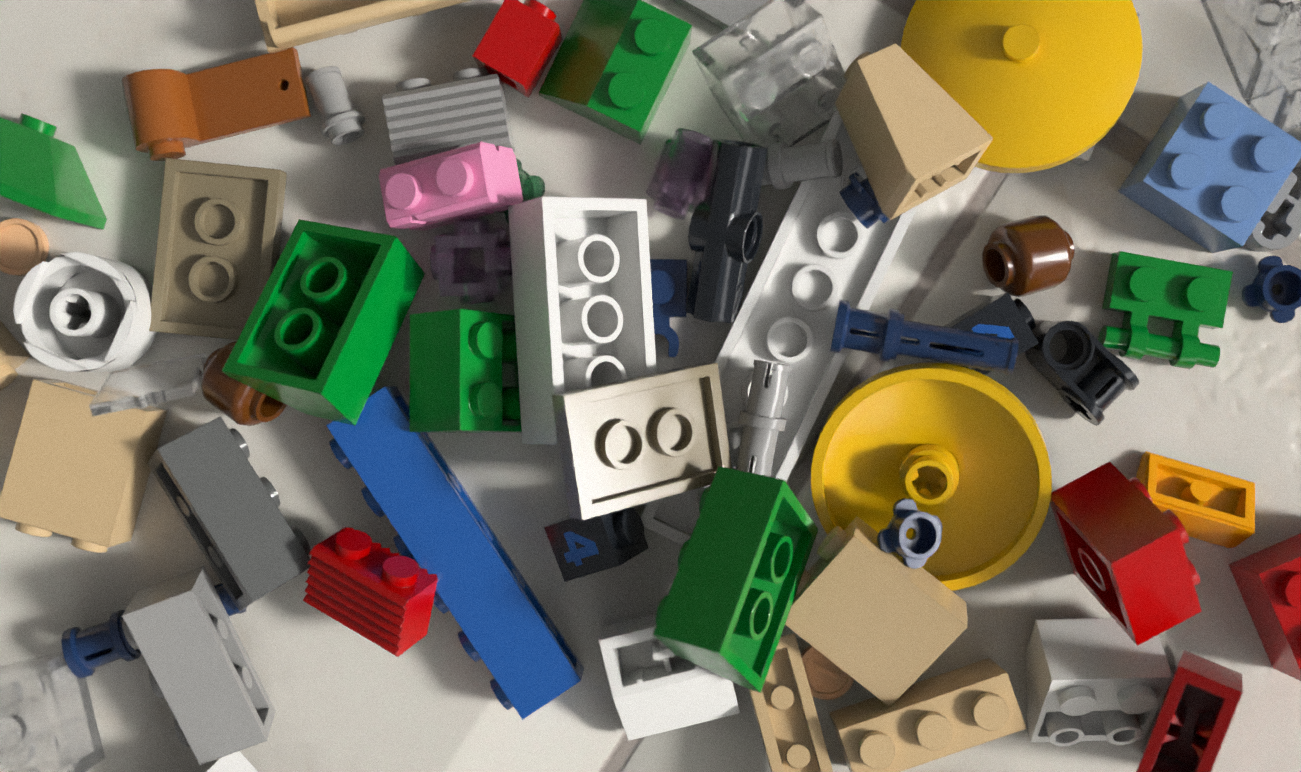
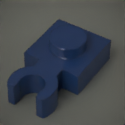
(668, 297)

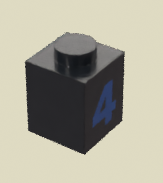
(1001, 318)
(596, 542)

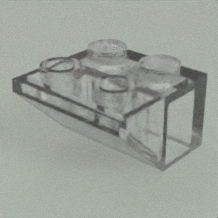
(774, 72)

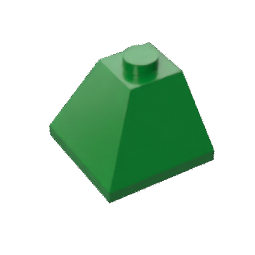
(46, 173)

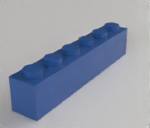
(452, 539)

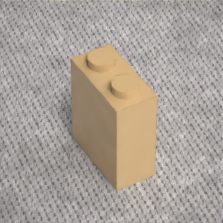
(79, 469)
(874, 612)

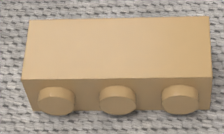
(929, 720)

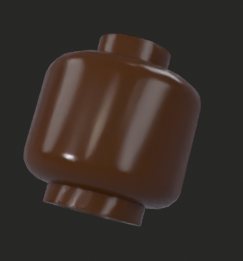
(1028, 256)
(234, 398)

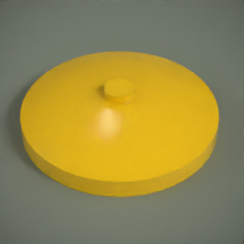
(1031, 71)
(951, 447)

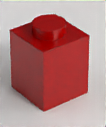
(519, 44)

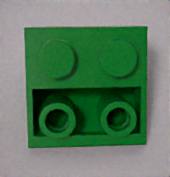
(464, 372)

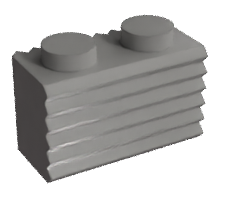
(446, 115)

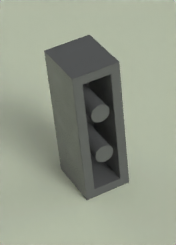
(230, 511)

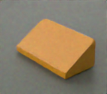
(1206, 501)

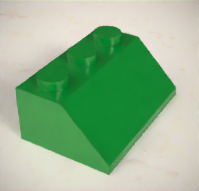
(326, 320)
(737, 577)

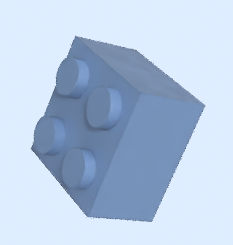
(1212, 168)

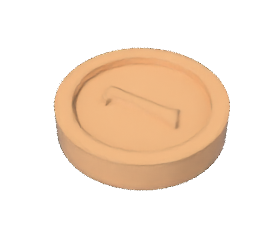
(21, 246)
(824, 677)

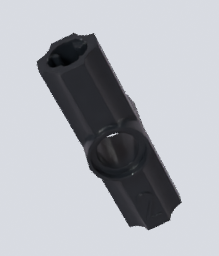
(726, 230)

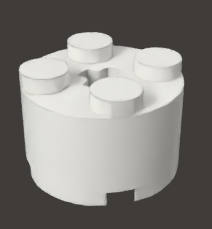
(54, 318)

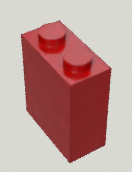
(1193, 717)

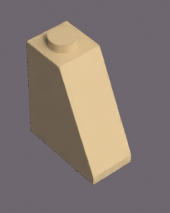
(906, 130)

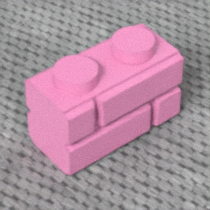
(450, 187)

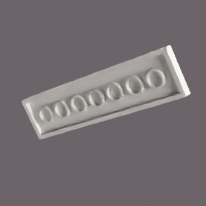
(791, 318)

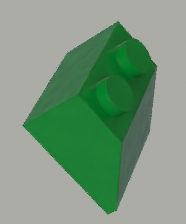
(617, 64)

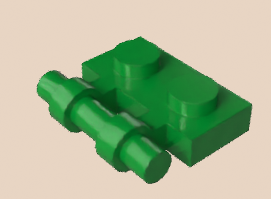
(1164, 291)

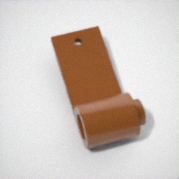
(195, 108)

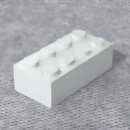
(578, 300)

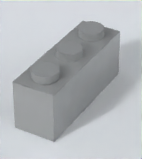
(199, 665)

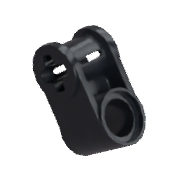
(1088, 374)

